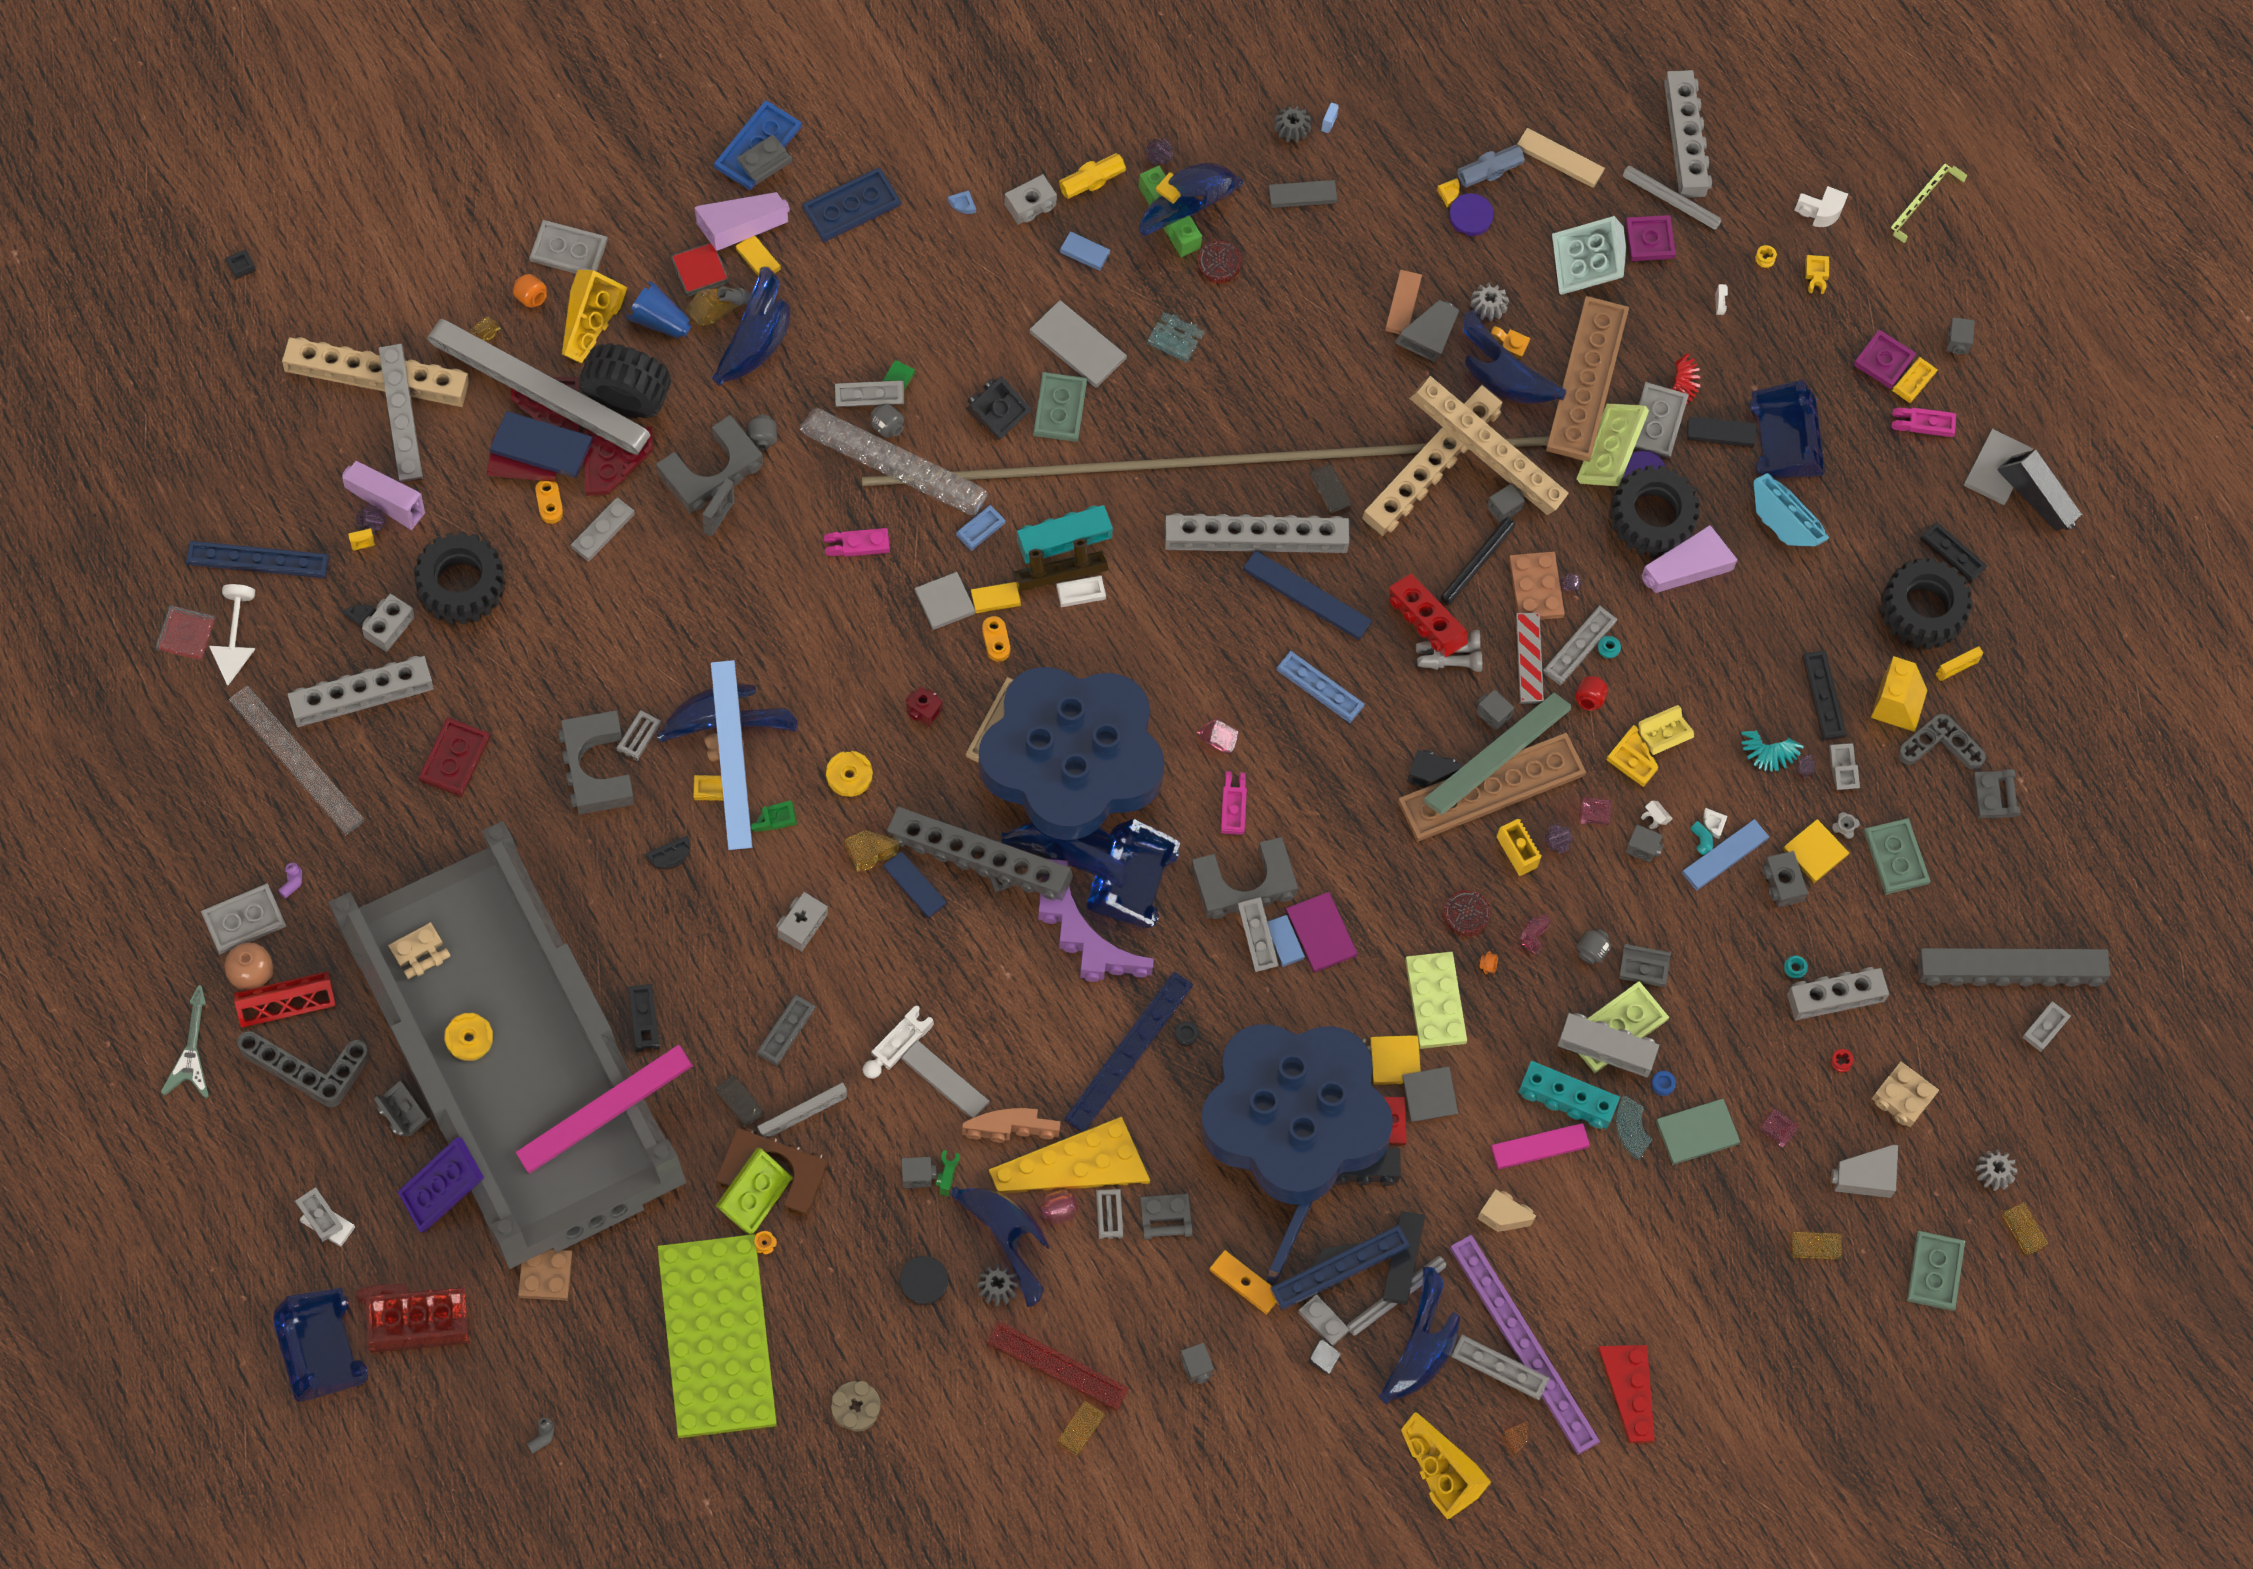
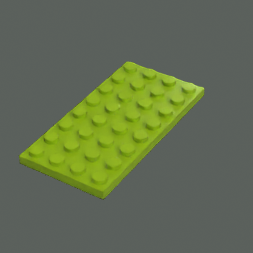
(716, 1336)

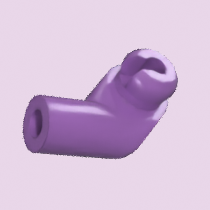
(294, 880)

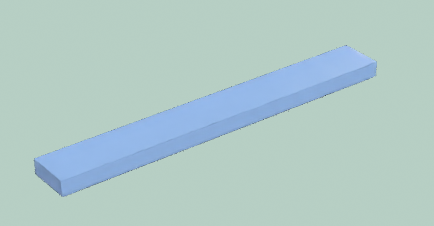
(731, 755)

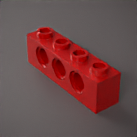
(1428, 615)

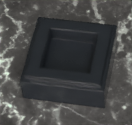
(240, 264)

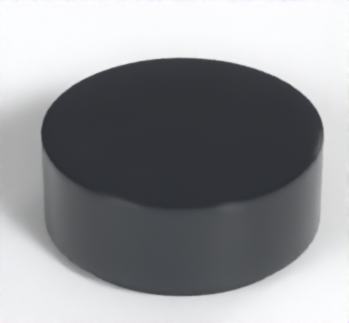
(1186, 1034)

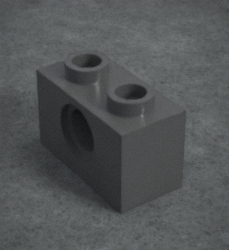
(1785, 866)

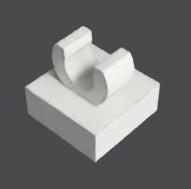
(1658, 813)

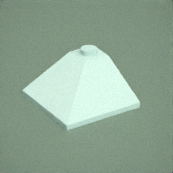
(1589, 254)

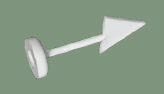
(233, 658)

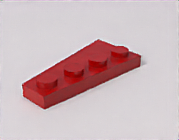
(1630, 1383)

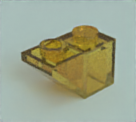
(707, 307)
(869, 848)

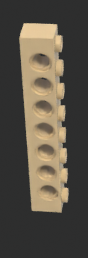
(362, 376)
(1489, 445)
(1383, 521)

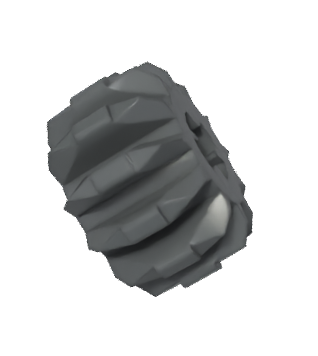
(1292, 123)
(995, 1293)

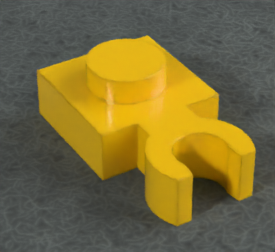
(1818, 270)

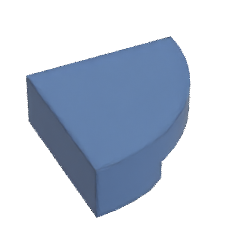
(962, 202)

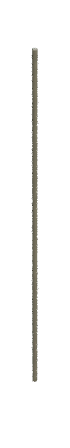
(1197, 461)

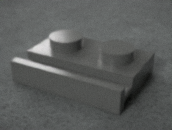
(764, 159)
(1644, 965)

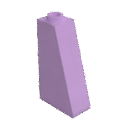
(741, 218)
(386, 493)
(1691, 561)

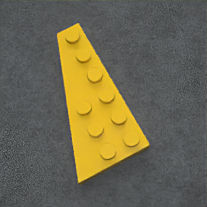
(1081, 1161)

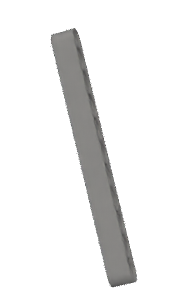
(538, 386)

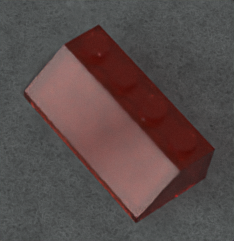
(417, 1319)

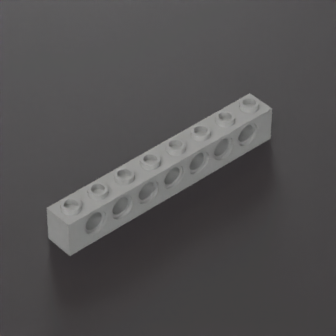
(1247, 541)

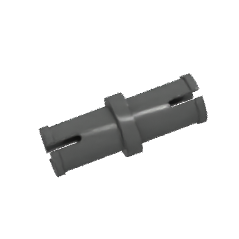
(737, 295)

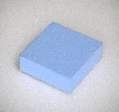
(1330, 118)

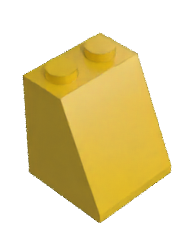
(1900, 695)

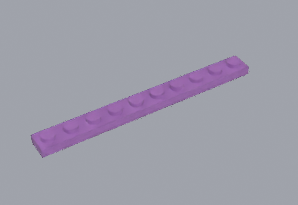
(1524, 1343)

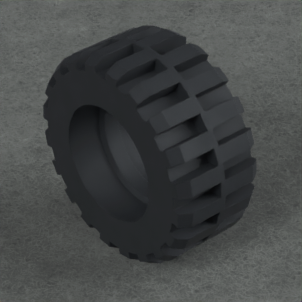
(625, 380)
(1661, 484)
(453, 551)
(1934, 578)

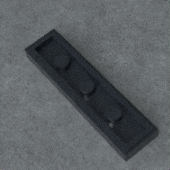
(1824, 695)
(1403, 1264)

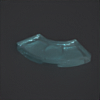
(1630, 1127)

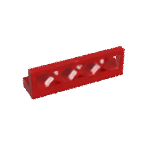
(280, 991)

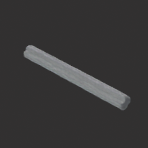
(1672, 197)
(1382, 1307)

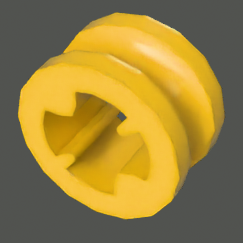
(1766, 263)

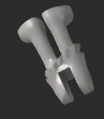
(1437, 660)

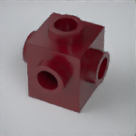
(923, 706)

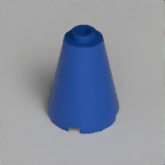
(659, 313)

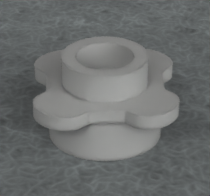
(1844, 818)

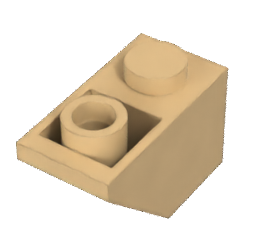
(1505, 1214)

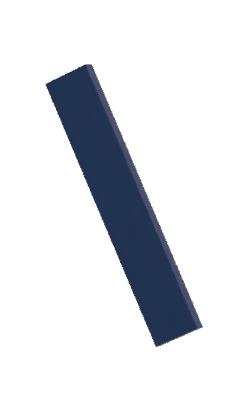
(257, 559)
(1307, 595)
(1339, 1267)

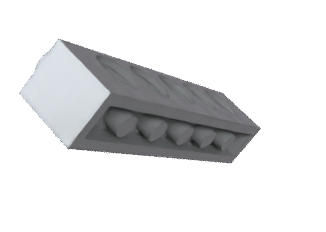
(1689, 184)
(354, 701)

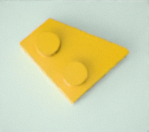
(1633, 758)

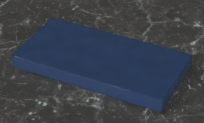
(851, 204)
(541, 444)
(1288, 1242)

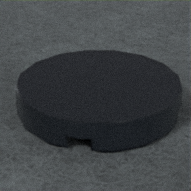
(924, 1280)

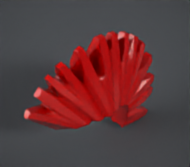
(1684, 375)

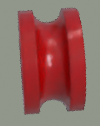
(1844, 1067)

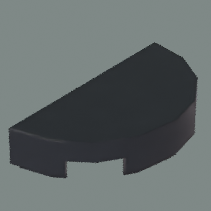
(670, 855)

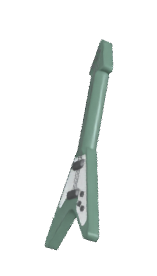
(189, 1064)

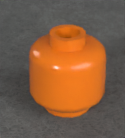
(529, 290)

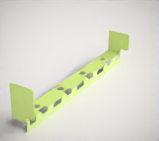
(1954, 171)

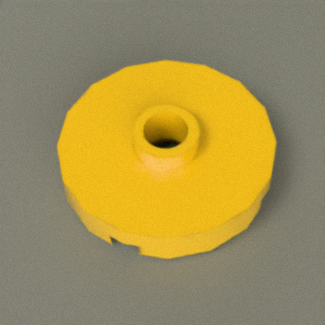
(846, 763)
(466, 1025)

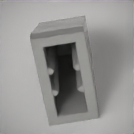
(1868, 1173)

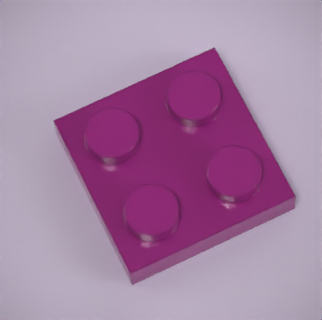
(1650, 238)
(1885, 359)

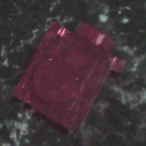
(1534, 928)

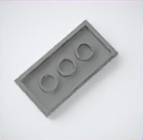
(1078, 344)

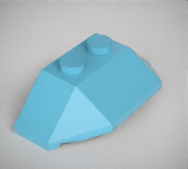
(1786, 514)

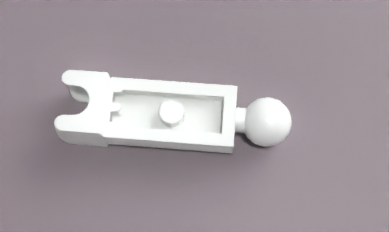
(897, 1043)

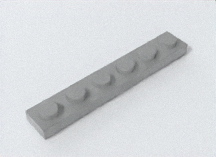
(400, 413)

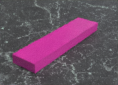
(1540, 1146)

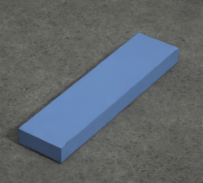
(1320, 687)
(1725, 855)

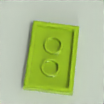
(754, 1191)

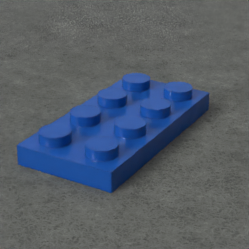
(765, 122)

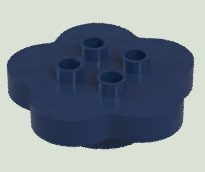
(1072, 750)
(1296, 1110)

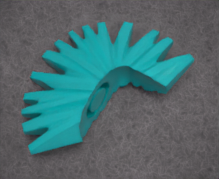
(1771, 753)

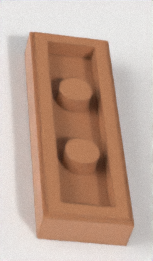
(1403, 301)

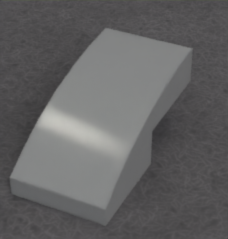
(1843, 766)

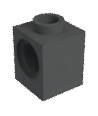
(1960, 335)
(1506, 503)
(1494, 709)
(1645, 844)
(917, 1172)
(1197, 1364)

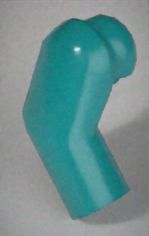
(1705, 836)

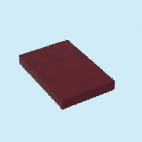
(509, 468)
(454, 757)

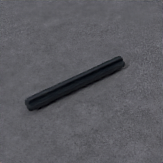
(1478, 561)

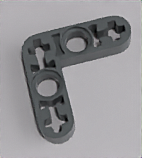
(1940, 735)

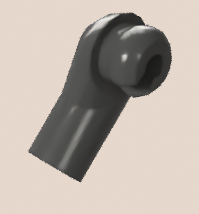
(544, 1437)

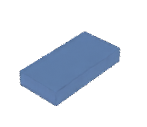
(1085, 251)
(980, 527)
(1285, 941)

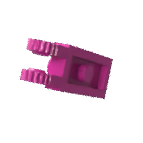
(1925, 421)
(858, 542)
(1233, 806)

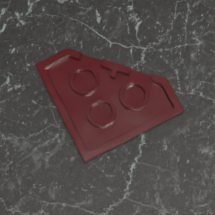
(542, 413)
(609, 464)

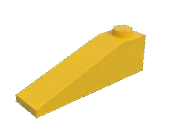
(590, 308)
(1450, 1474)

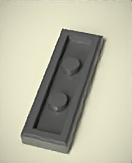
(1302, 194)
(786, 1030)

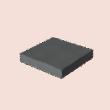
(718, 507)
(1429, 1094)

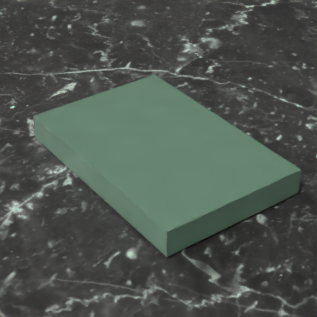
(1060, 407)
(1896, 856)
(1697, 1131)
(1935, 1270)

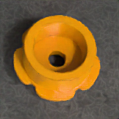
(765, 1236)

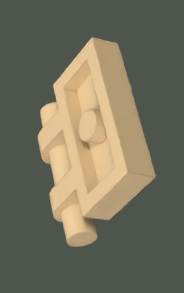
(416, 945)

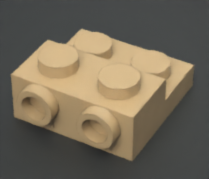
(1905, 1095)

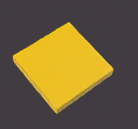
(1816, 850)
(1393, 1058)

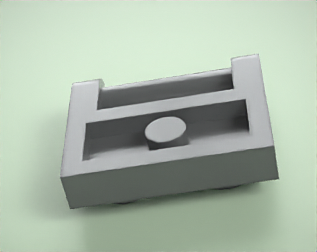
(1988, 794)
(1165, 1209)

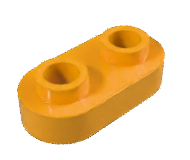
(549, 499)
(996, 637)

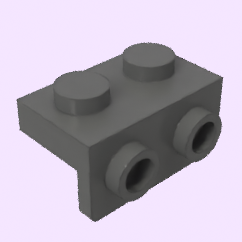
(402, 1109)

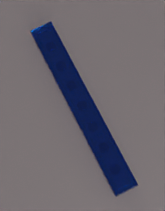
(1128, 1052)

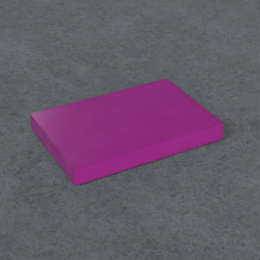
(1321, 932)

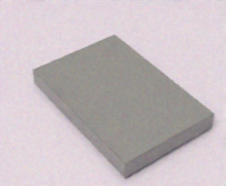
(567, 248)
(1663, 419)
(1984, 475)
(243, 918)

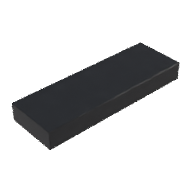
(1721, 431)
(1953, 552)

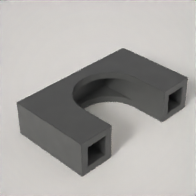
(694, 490)
(593, 793)
(1221, 899)

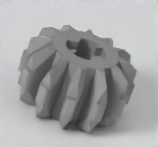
(1489, 302)
(1987, 1167)

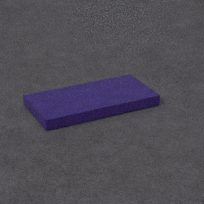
(440, 1184)

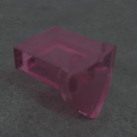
(1219, 735)
(1595, 811)
(1779, 1128)

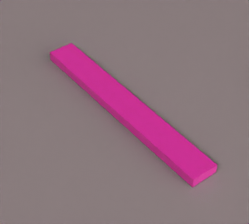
(604, 1109)

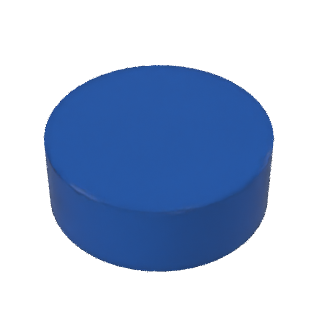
(1663, 1083)

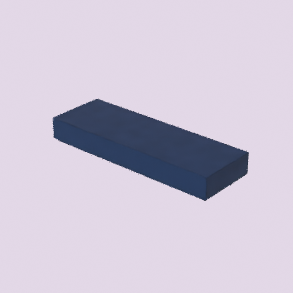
(914, 884)

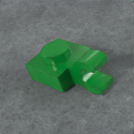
(945, 1178)

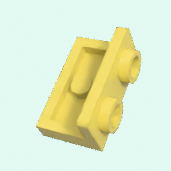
(1665, 730)

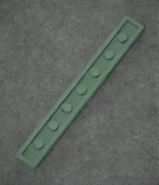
(1497, 754)

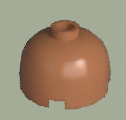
(248, 966)

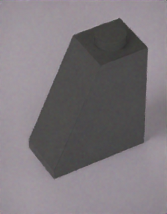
(1429, 331)

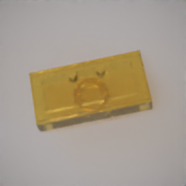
(2025, 1228)
(1816, 1245)
(1081, 1428)

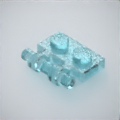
(1172, 341)

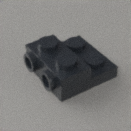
(997, 407)

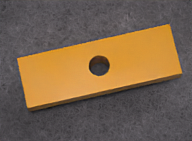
(1234, 1272)

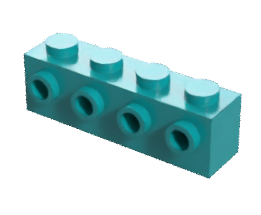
(1058, 535)
(1569, 1095)

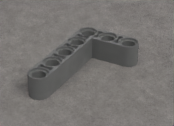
(304, 1071)

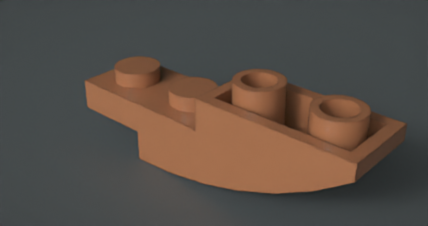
(1000, 1124)

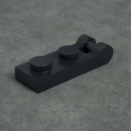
(643, 1016)

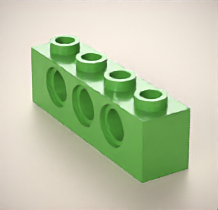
(1182, 233)

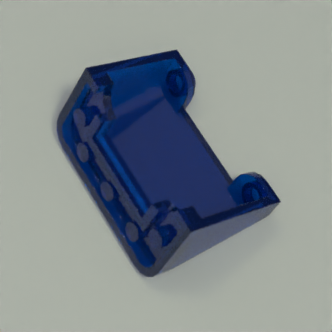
(1789, 431)
(1144, 856)
(317, 1344)

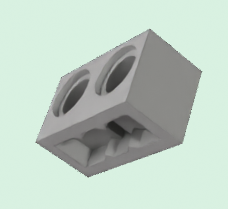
(393, 625)

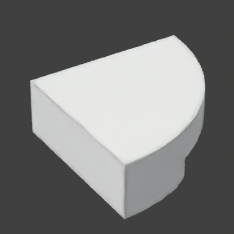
(1720, 295)
(1714, 822)

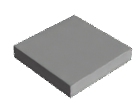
(944, 601)

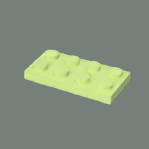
(1613, 445)
(1436, 1000)
(1632, 1011)

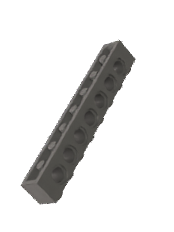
(906, 821)

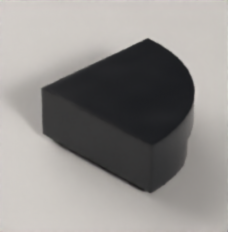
(359, 614)

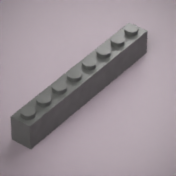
(2013, 966)

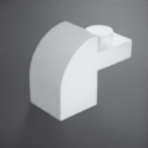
(1825, 211)

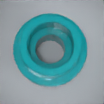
(1609, 653)
(1798, 961)

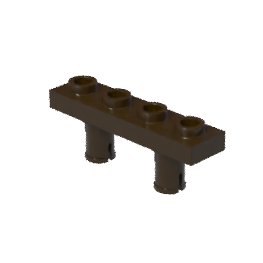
(1051, 573)

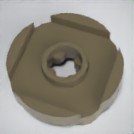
(857, 1392)

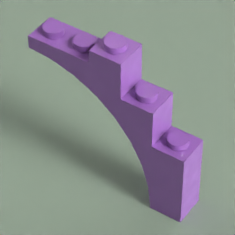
(1078, 936)

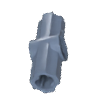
(1490, 166)

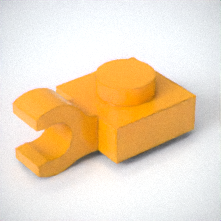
(1513, 342)

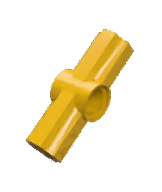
(1092, 175)

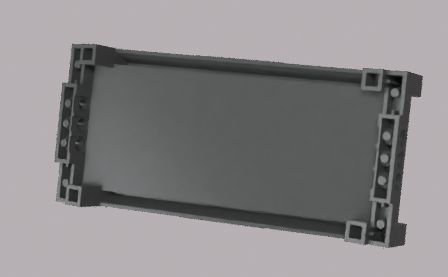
(545, 1057)

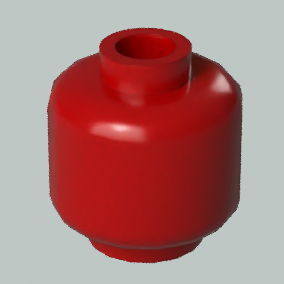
(1591, 693)

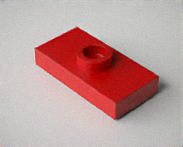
(1397, 1107)

